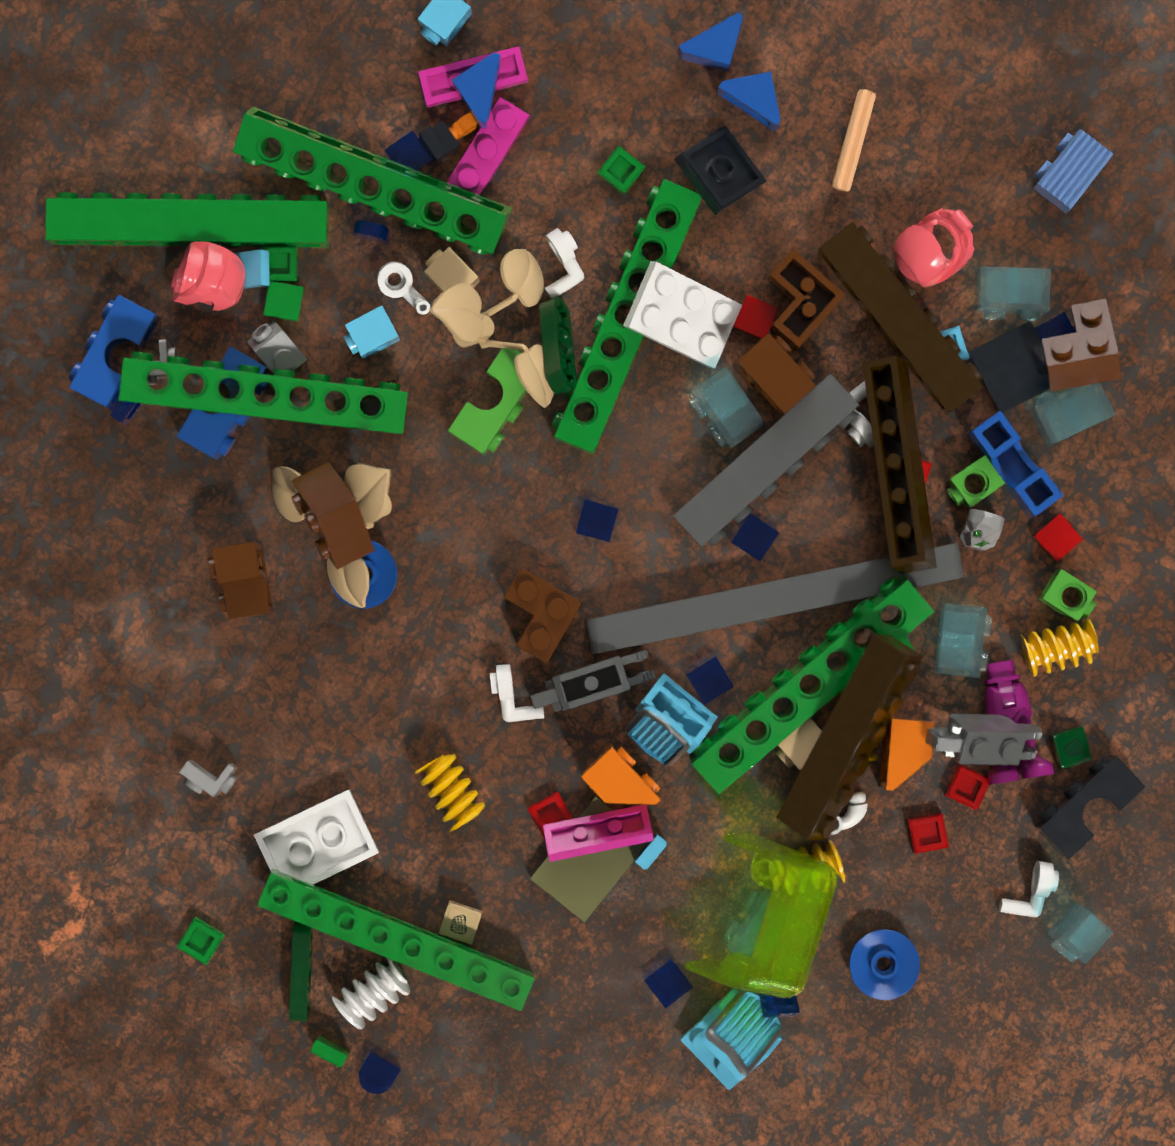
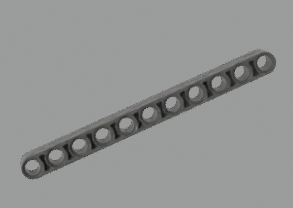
(760, 601)

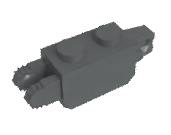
(591, 683)
(984, 739)

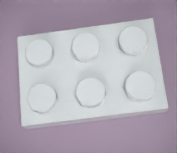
(682, 314)
(319, 840)

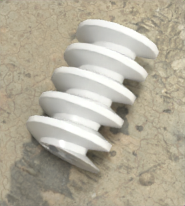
(372, 994)

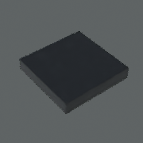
(720, 170)
(1012, 367)

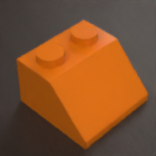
(903, 750)

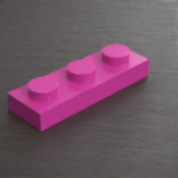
(438, 83)
(489, 147)
(598, 832)

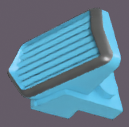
(669, 722)
(734, 1037)

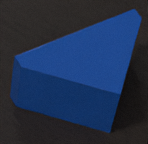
(714, 46)
(478, 87)
(753, 96)

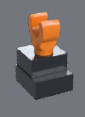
(441, 140)

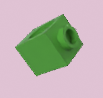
(989, 480)
(1053, 592)

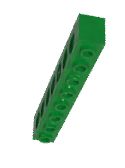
(358, 163)
(388, 419)
(586, 435)
(831, 680)
(396, 939)

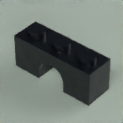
(1064, 823)

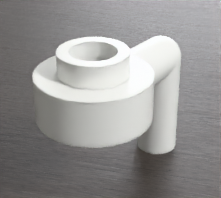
(563, 248)
(403, 288)
(861, 428)
(502, 683)
(1042, 883)

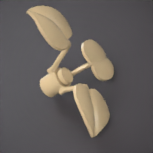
(461, 308)
(370, 489)

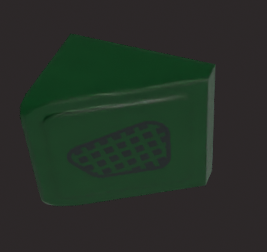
(1070, 747)

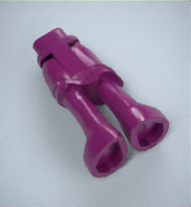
(1010, 699)

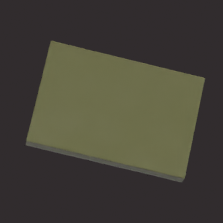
(585, 880)

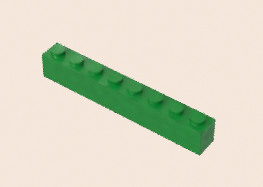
(183, 221)

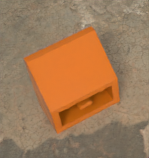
(618, 782)

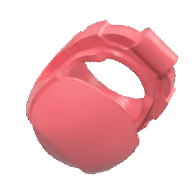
(920, 254)
(208, 276)

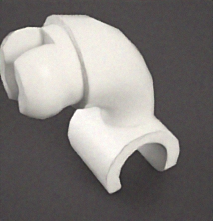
(855, 812)

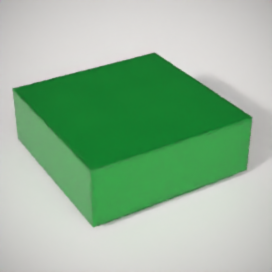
(621, 170)
(283, 263)
(284, 301)
(201, 940)
(330, 1051)

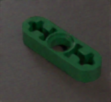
(558, 345)
(301, 973)

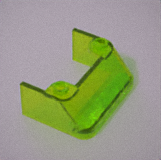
(790, 925)

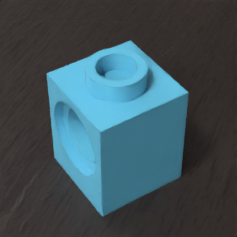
(443, 20)
(371, 333)

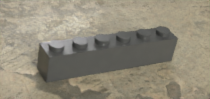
(766, 460)

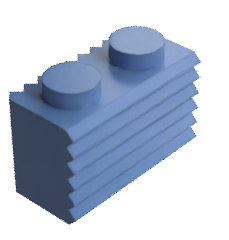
(1072, 171)

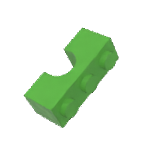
(483, 428)

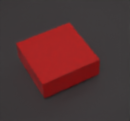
(755, 317)
(1057, 537)
(967, 787)
(549, 810)
(928, 833)

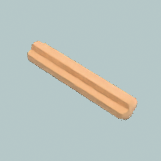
(854, 140)

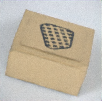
(460, 922)

